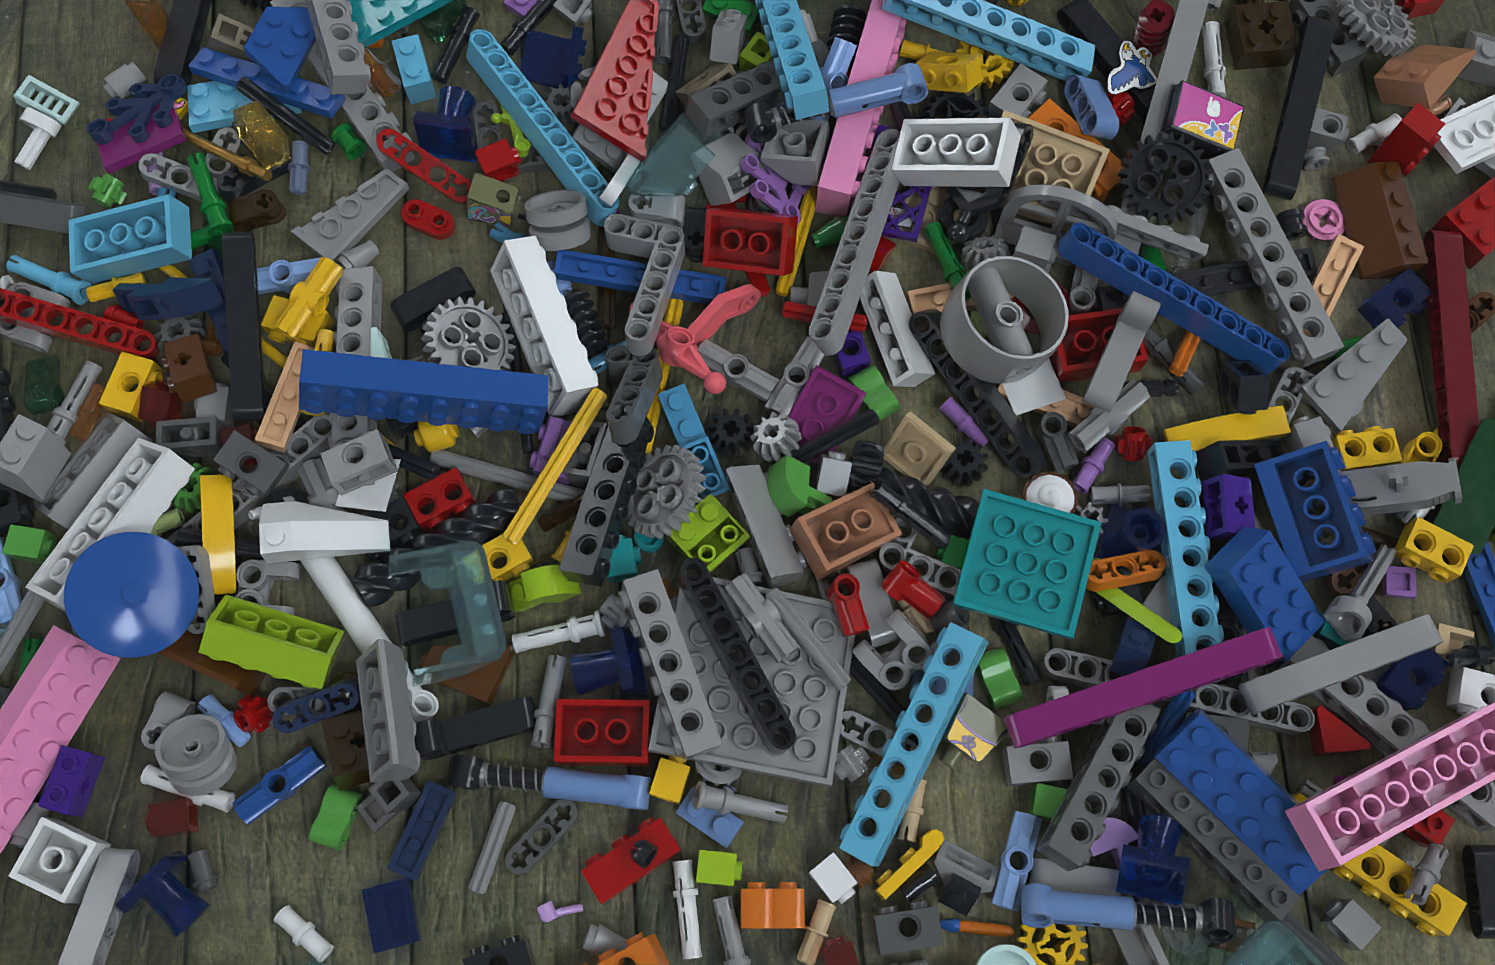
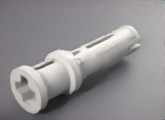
(572, 630)

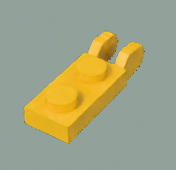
(911, 861)

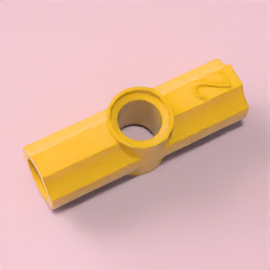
(309, 299)

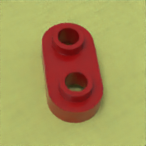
(426, 218)

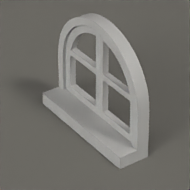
(1010, 227)

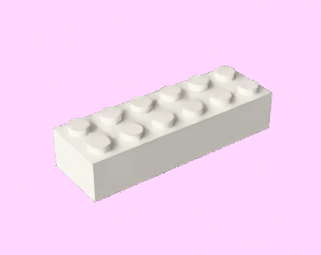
(543, 324)
(126, 502)

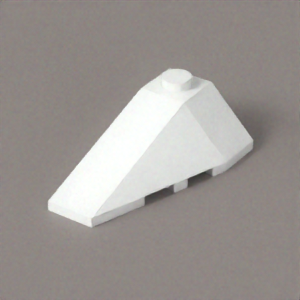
(310, 532)

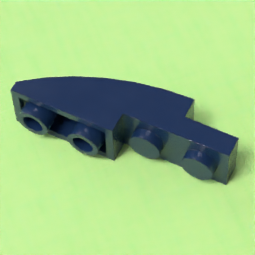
(170, 299)

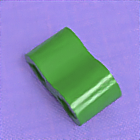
(879, 395)
(998, 679)
(335, 817)

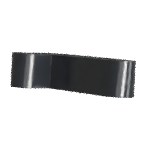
(439, 620)
(443, 738)

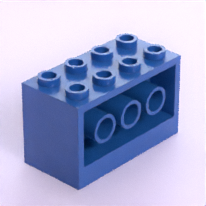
(1295, 505)

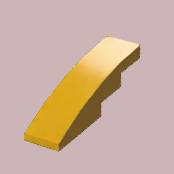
(1232, 427)

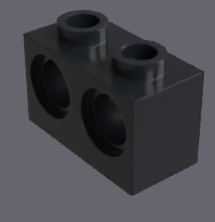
(1244, 386)
(395, 512)

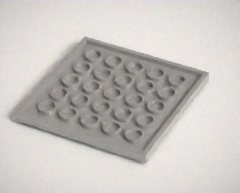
(798, 682)

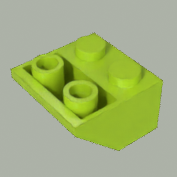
(709, 535)

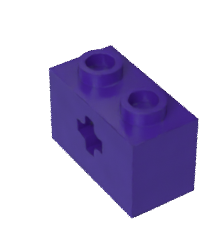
(1227, 506)
(71, 781)

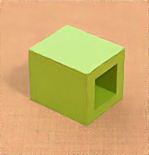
(718, 868)

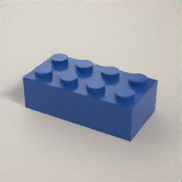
(1265, 589)

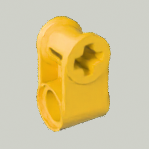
(1413, 453)

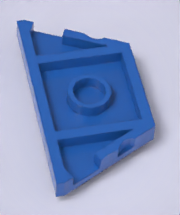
(281, 43)

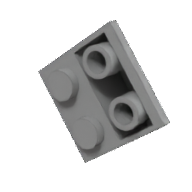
(723, 176)

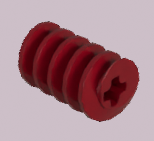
(1153, 27)

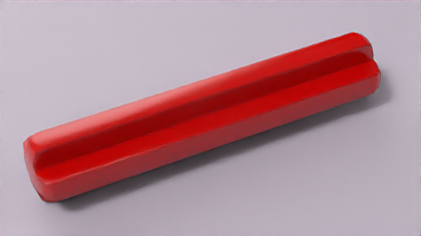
(806, 312)

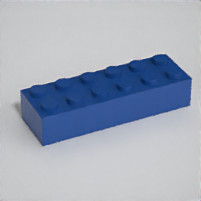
(1239, 795)

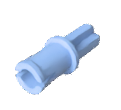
(214, 708)

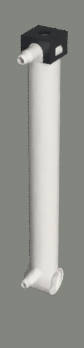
(350, 607)

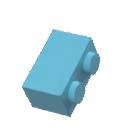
(414, 69)

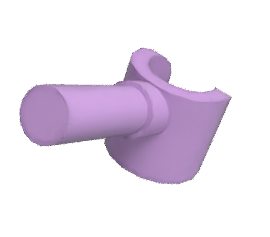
(548, 912)

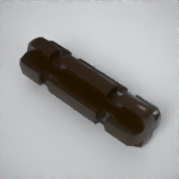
(560, 514)

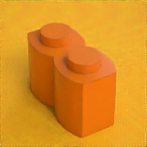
(772, 907)

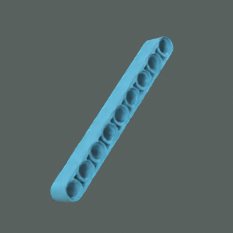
(538, 123)

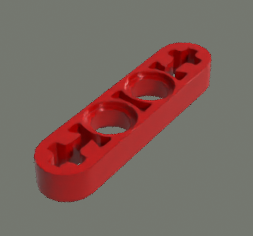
(422, 170)

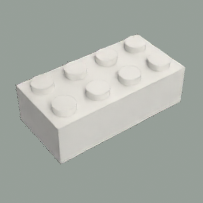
(956, 152)

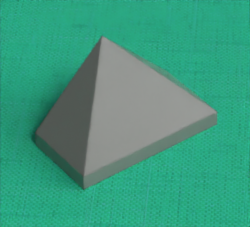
(956, 860)

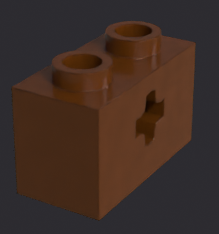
(188, 368)

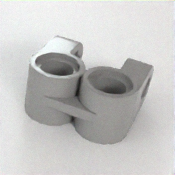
(663, 209)
(28, 337)
(269, 573)
(899, 656)

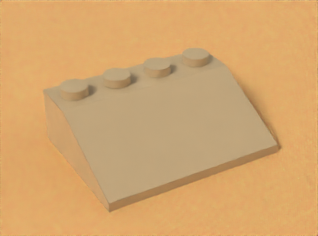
(1056, 160)

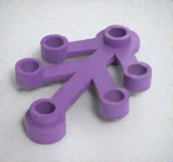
(774, 181)

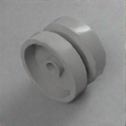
(558, 219)
(196, 755)

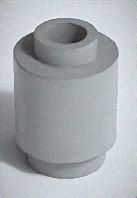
(122, 79)

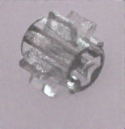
(851, 763)

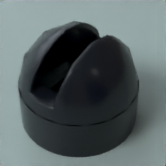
(644, 854)

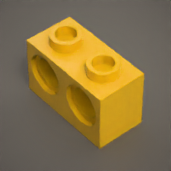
(1363, 450)
(1433, 544)

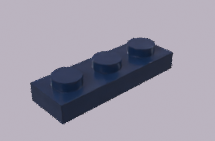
(422, 831)

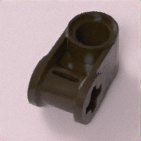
(253, 211)

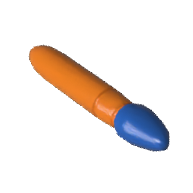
(975, 927)

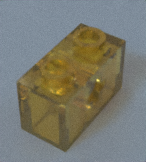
(261, 134)

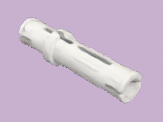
(1214, 69)
(218, 799)
(687, 909)

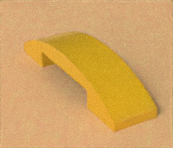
(219, 531)

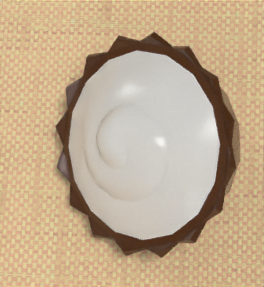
(1052, 491)

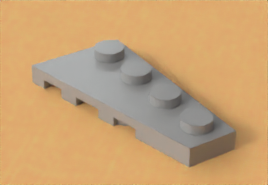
(352, 216)
(1350, 378)

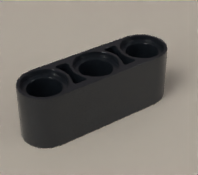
(417, 304)
(1480, 888)

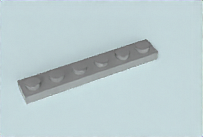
(1139, 229)

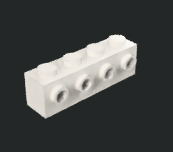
(889, 321)

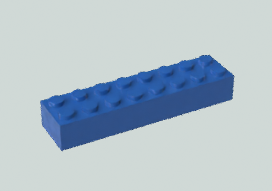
(422, 392)

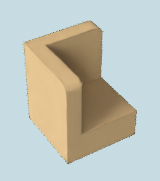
(1452, 639)

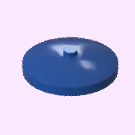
(131, 594)

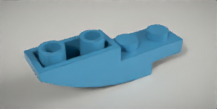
(690, 434)

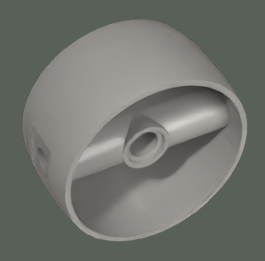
(1010, 354)

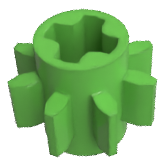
(107, 191)

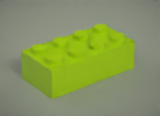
(271, 642)

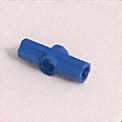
(263, 795)

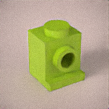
(755, 53)

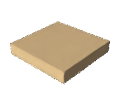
(917, 449)

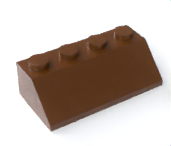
(1380, 219)
(186, 651)

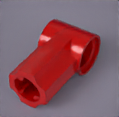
(906, 584)
(848, 608)

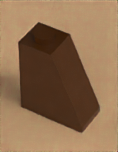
(479, 684)

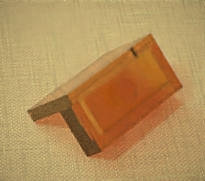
(150, 17)

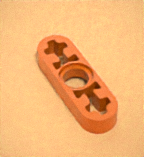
(1133, 562)

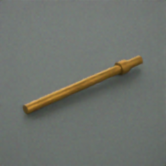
(245, 164)

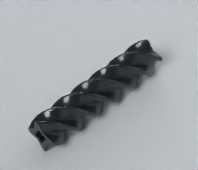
(951, 512)
(476, 523)

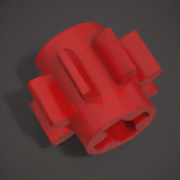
(1122, 105)
(1133, 443)
(253, 714)

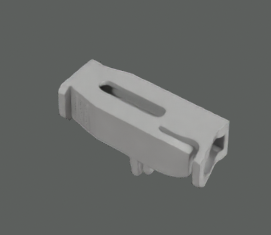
(1405, 486)

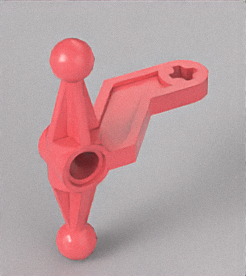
(680, 345)

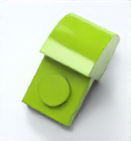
(541, 586)

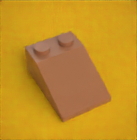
(1420, 74)
(844, 531)

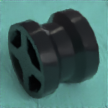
(1292, 223)

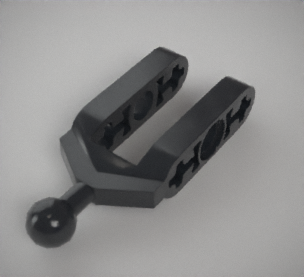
(975, 202)

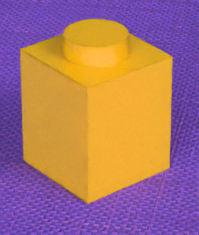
(670, 779)

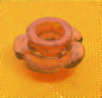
(862, 873)

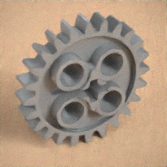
(1378, 24)
(485, 329)
(665, 492)

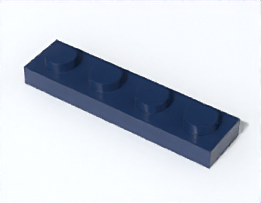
(211, 266)

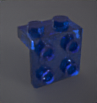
(552, 58)

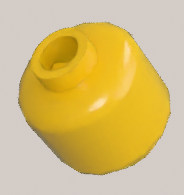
(436, 437)

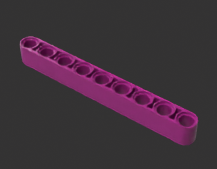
(1143, 687)

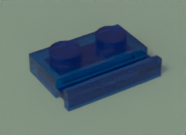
(391, 915)

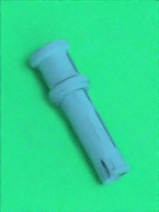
(59, 282)

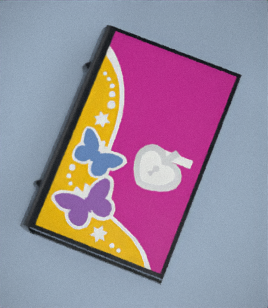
(1202, 118)

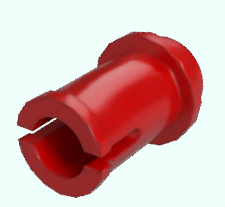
(122, 316)

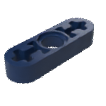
(299, 722)

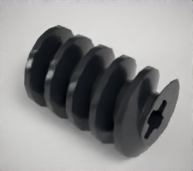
(848, 25)
(586, 326)

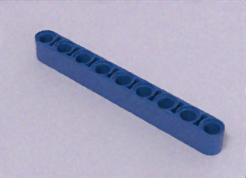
(1178, 300)

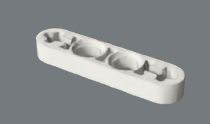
(619, 180)

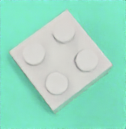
(58, 860)

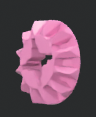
(1317, 210)

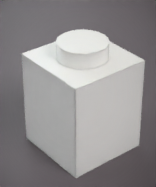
(833, 879)

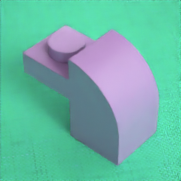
(1114, 836)

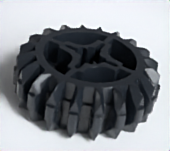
(953, 106)

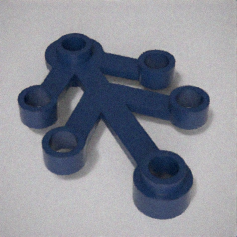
(140, 107)

